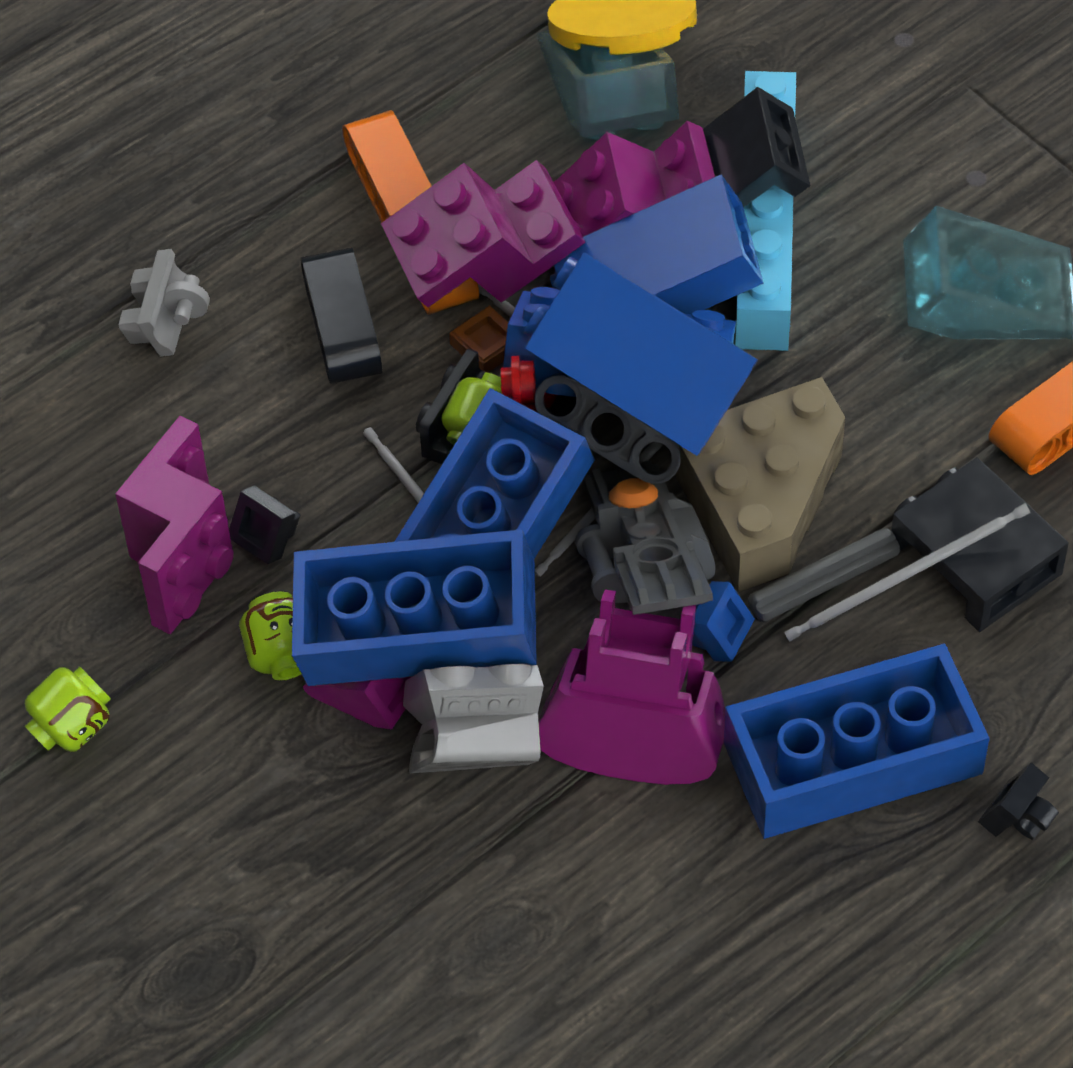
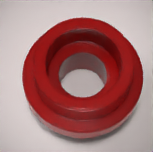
(519, 381)

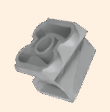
(475, 717)

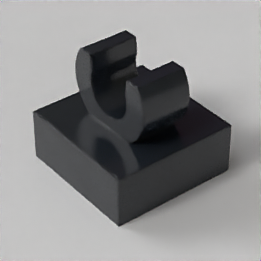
(262, 524)
(1020, 806)

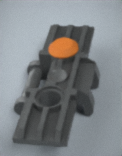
(654, 542)

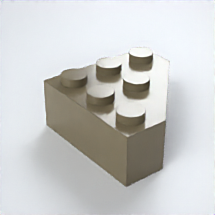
(765, 478)

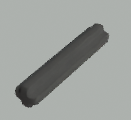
(823, 575)

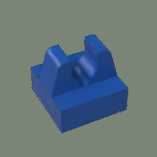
(722, 623)

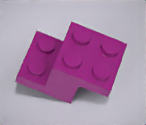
(624, 178)
(482, 233)
(175, 525)

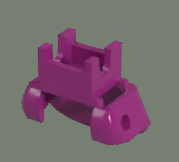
(622, 705)

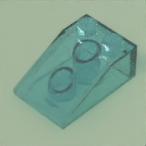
(612, 90)
(986, 280)

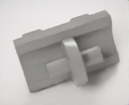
(167, 304)

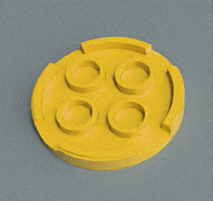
(620, 24)

